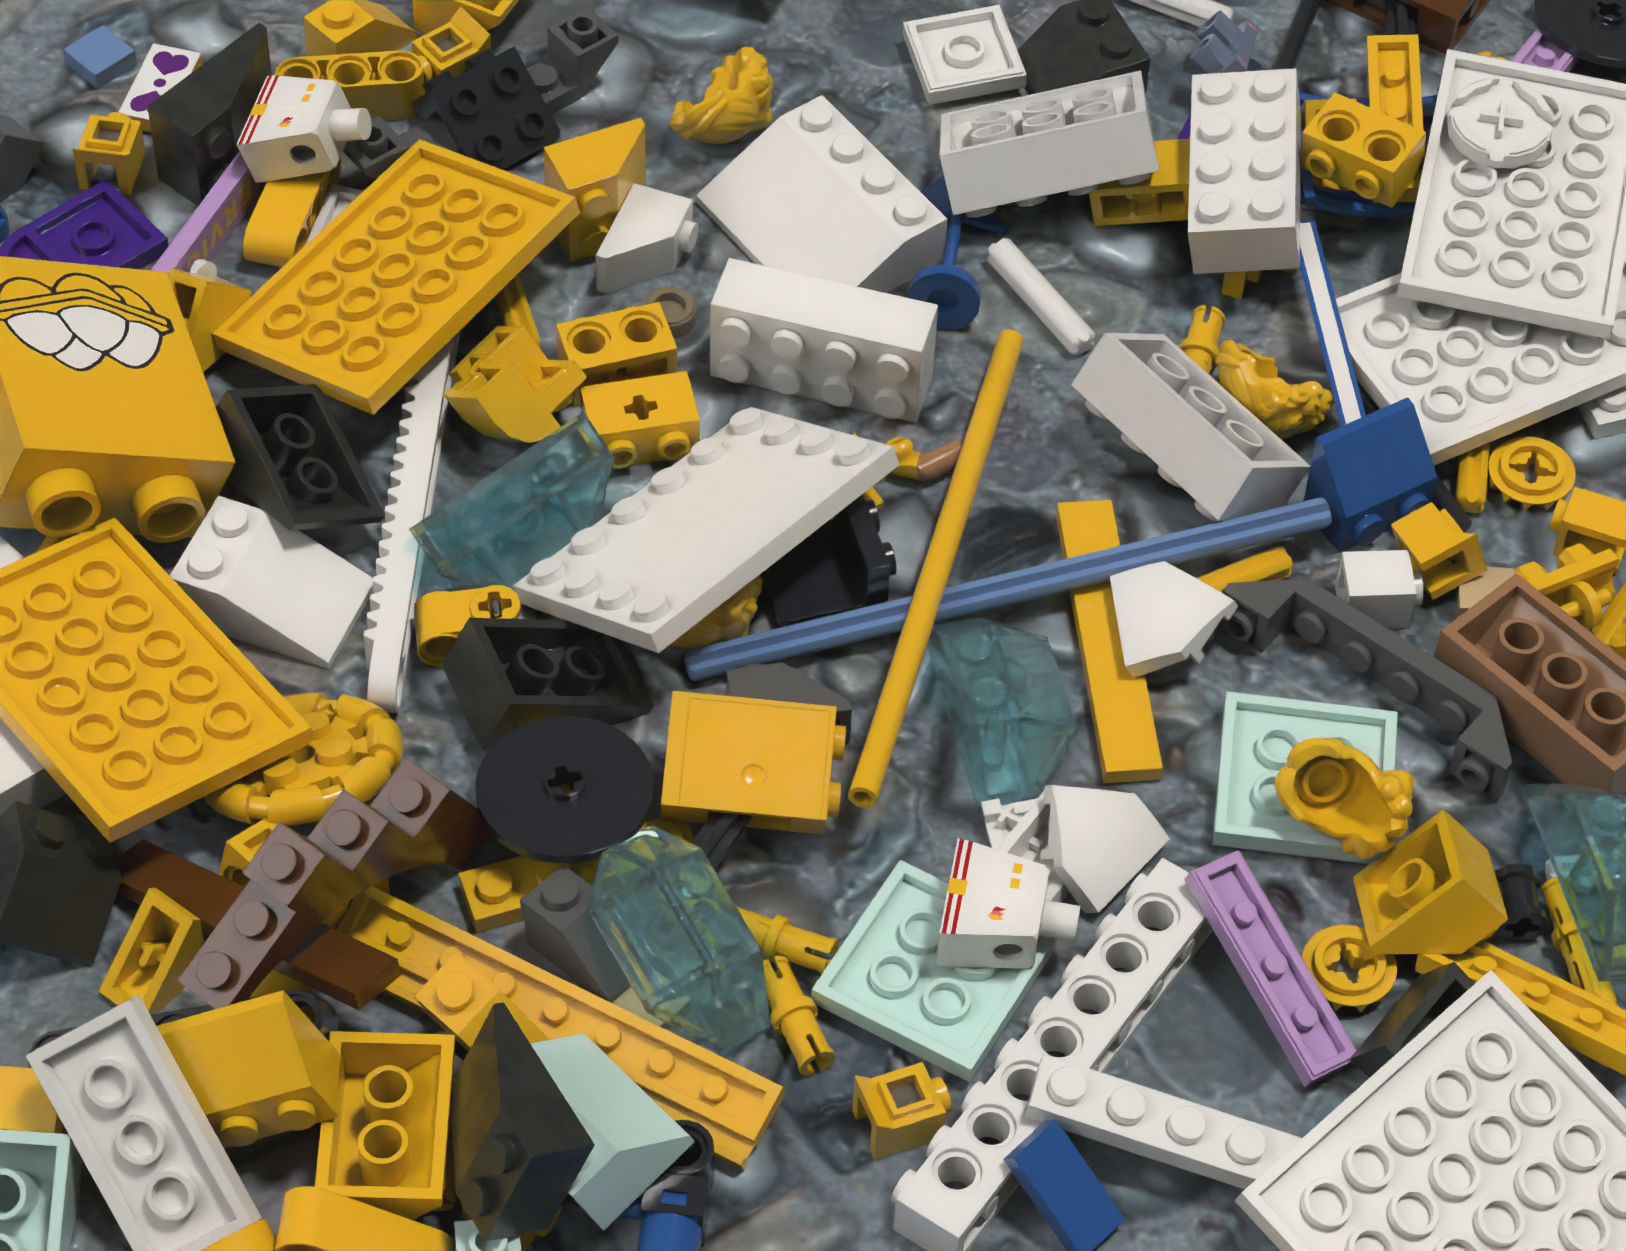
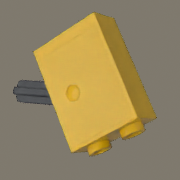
(749, 767)

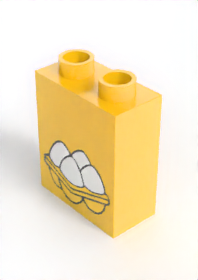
(103, 404)

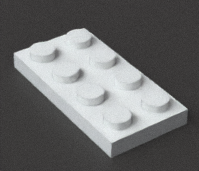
(143, 1132)

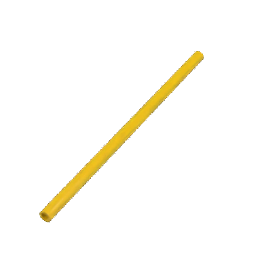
(935, 573)

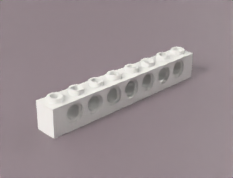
(955, 1219)

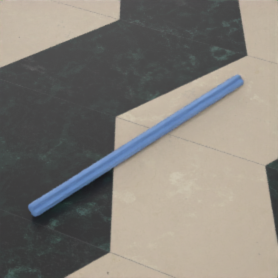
(1010, 588)

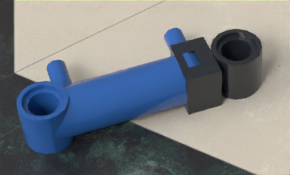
(678, 1201)

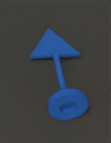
(945, 283)

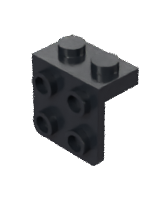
(491, 109)
(833, 568)

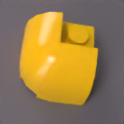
(511, 387)

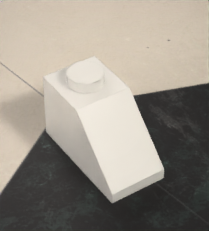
(645, 239)

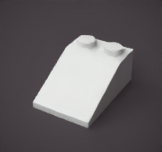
(271, 584)

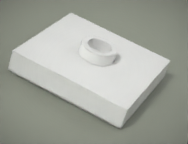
(964, 54)

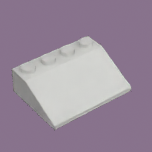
(1047, 145)
(825, 204)

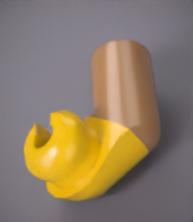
(924, 465)

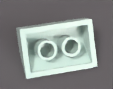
(629, 1130)

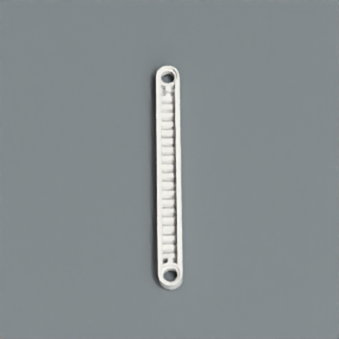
(409, 501)

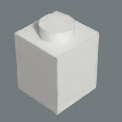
(1380, 585)

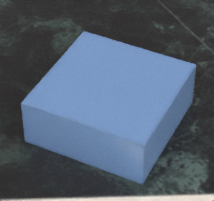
(100, 57)

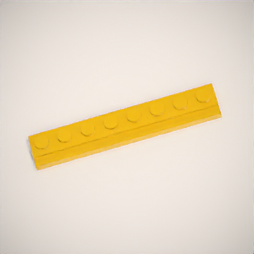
(668, 1068)

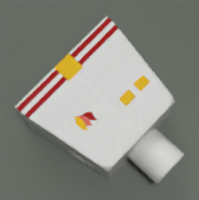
(299, 128)
(998, 910)

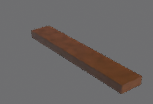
(321, 960)

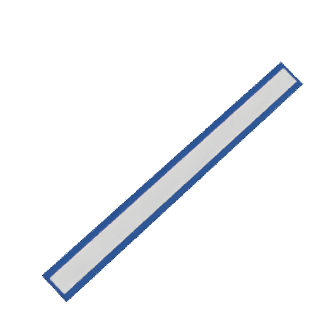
(1329, 325)

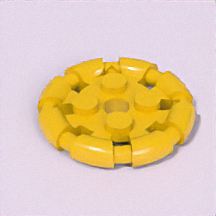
(349, 749)

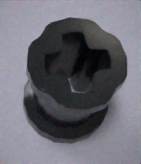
(1519, 894)

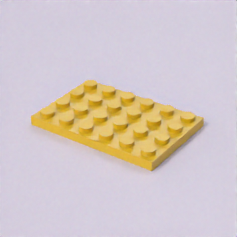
(396, 275)
(129, 683)

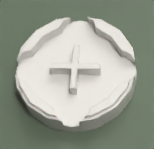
(1500, 123)

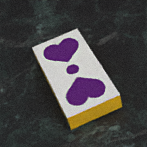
(159, 73)

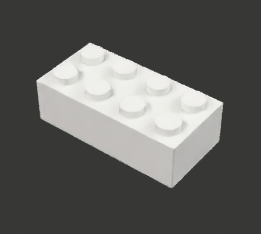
(1245, 171)
(822, 340)
(1188, 426)

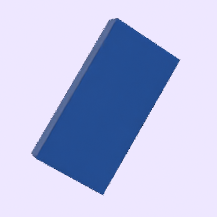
(1064, 1188)

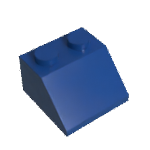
(1371, 474)

